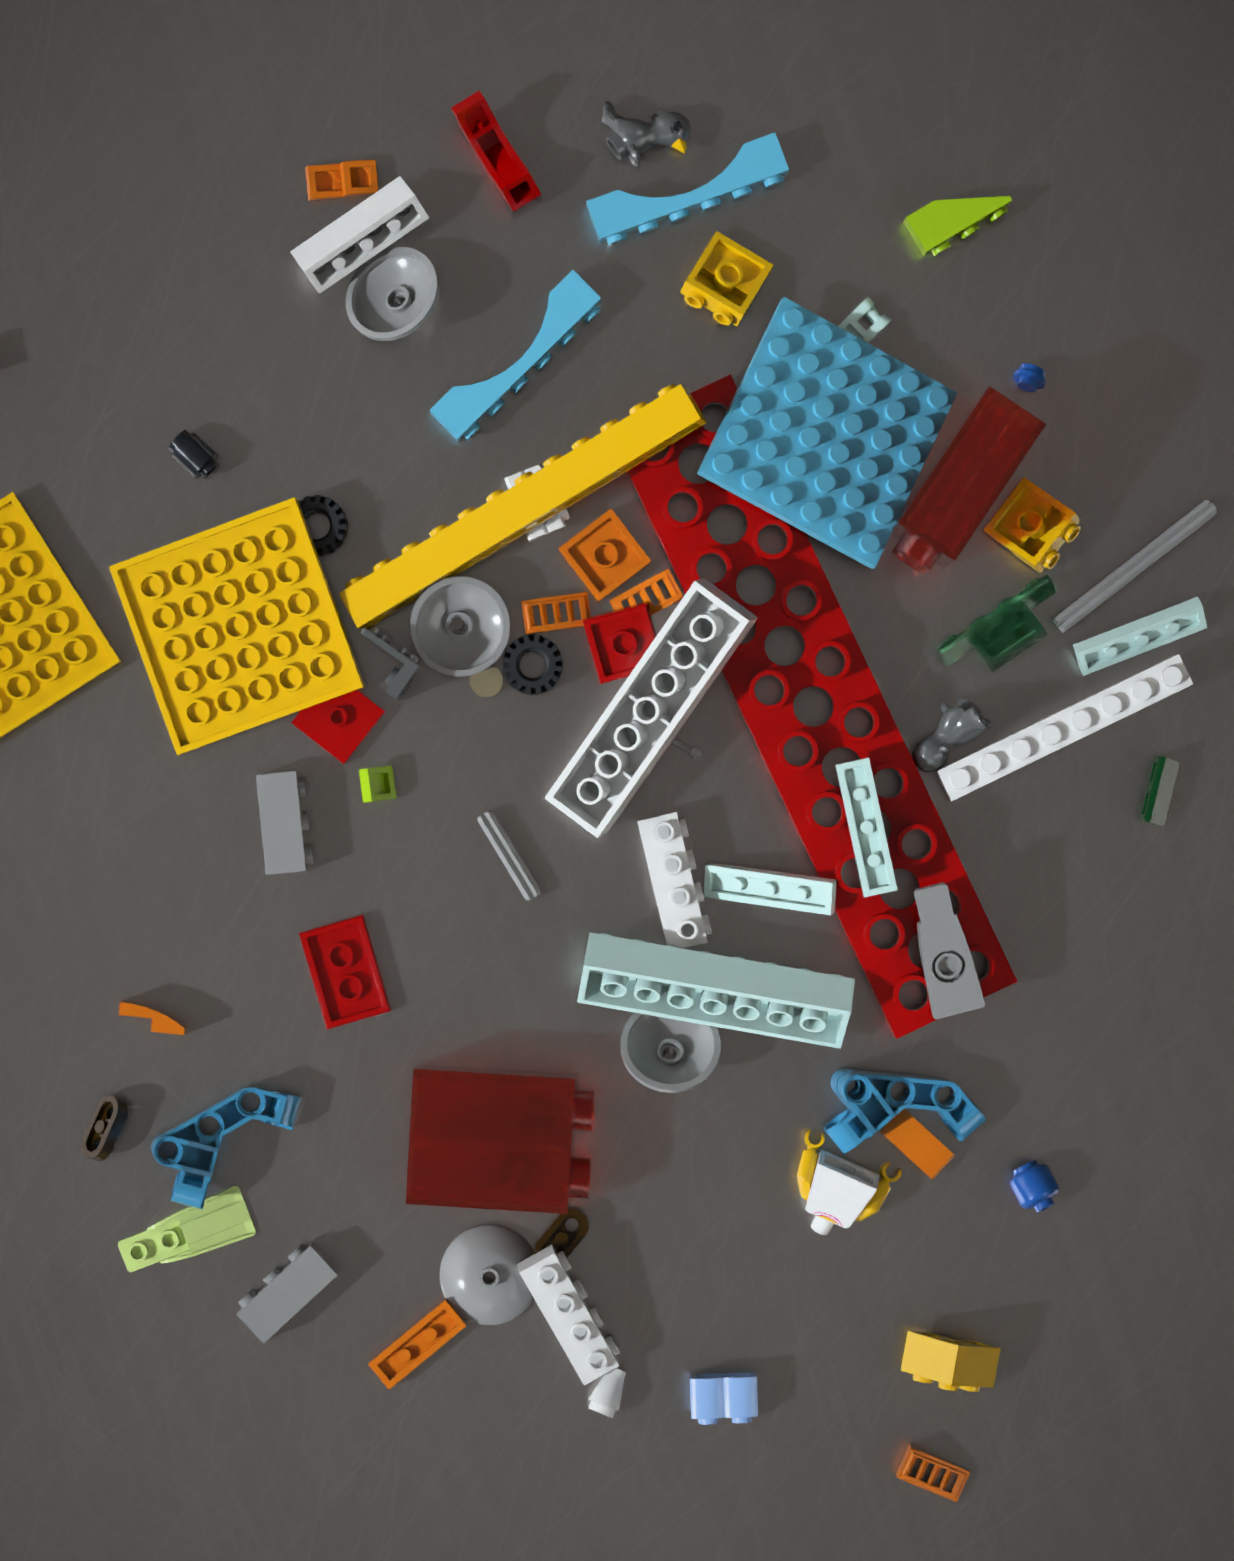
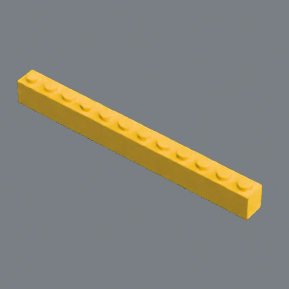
(523, 506)

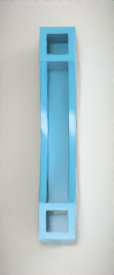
(621, 212)
(466, 405)

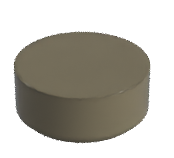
(487, 682)

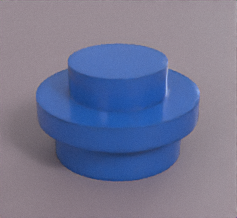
(1030, 377)

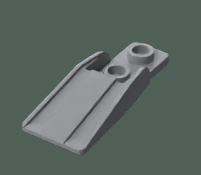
(945, 955)

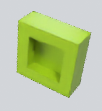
(377, 783)

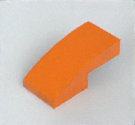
(341, 180)
(161, 1021)
(917, 1143)

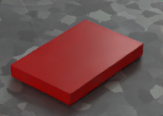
(345, 972)

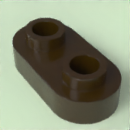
(104, 1128)
(560, 1236)

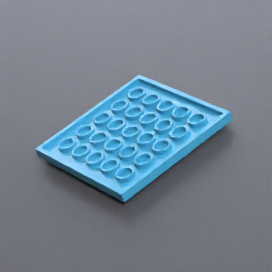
(827, 433)

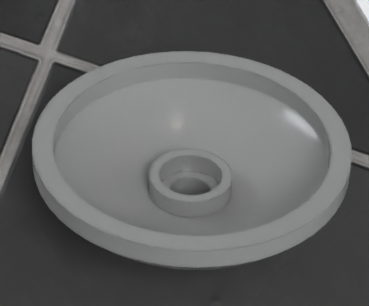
(383, 285)
(483, 629)
(651, 1037)
(477, 1252)

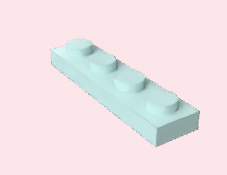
(1140, 636)
(866, 827)
(770, 888)

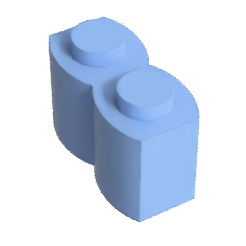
(724, 1397)

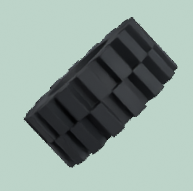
(337, 520)
(527, 644)

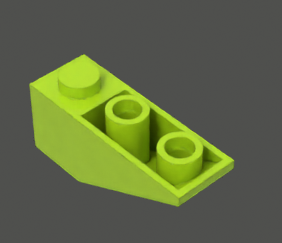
(945, 219)

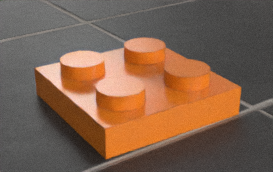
(604, 555)

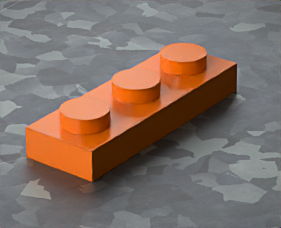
(417, 1344)

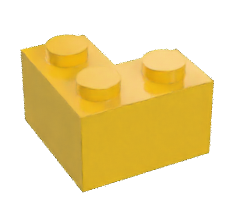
(950, 1361)

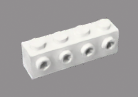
(359, 234)
(672, 880)
(568, 1314)

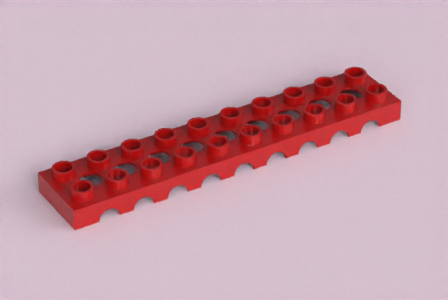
(775, 724)

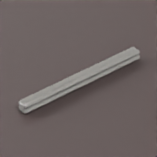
(1135, 565)

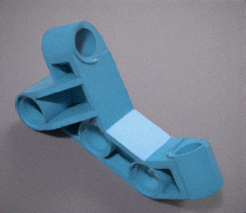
(872, 1106)
(198, 1152)

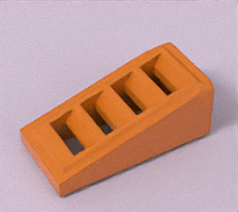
(669, 582)
(528, 616)
(907, 1464)

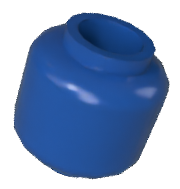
(1034, 1186)

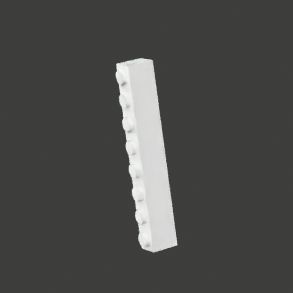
(1063, 727)

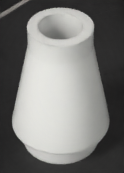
(607, 1394)

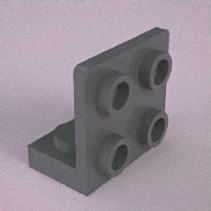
(398, 679)

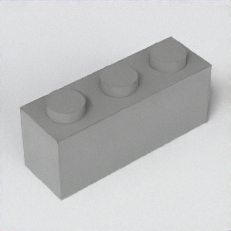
(283, 822)
(286, 1291)

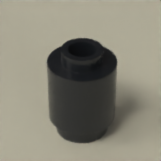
(193, 454)

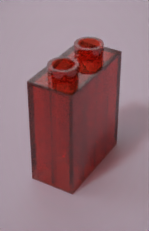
(964, 481)
(497, 1139)

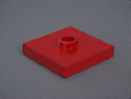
(619, 640)
(340, 723)

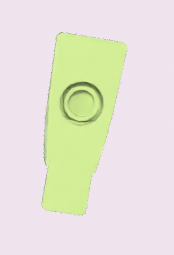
(190, 1231)

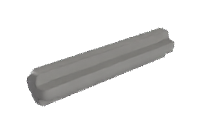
(509, 855)

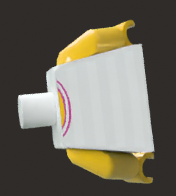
(839, 1189)

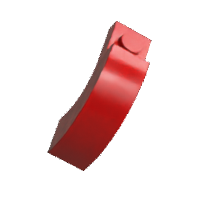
(495, 151)

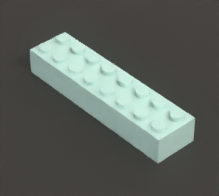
(716, 990)

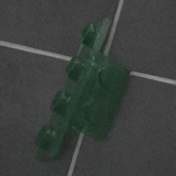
(1004, 630)

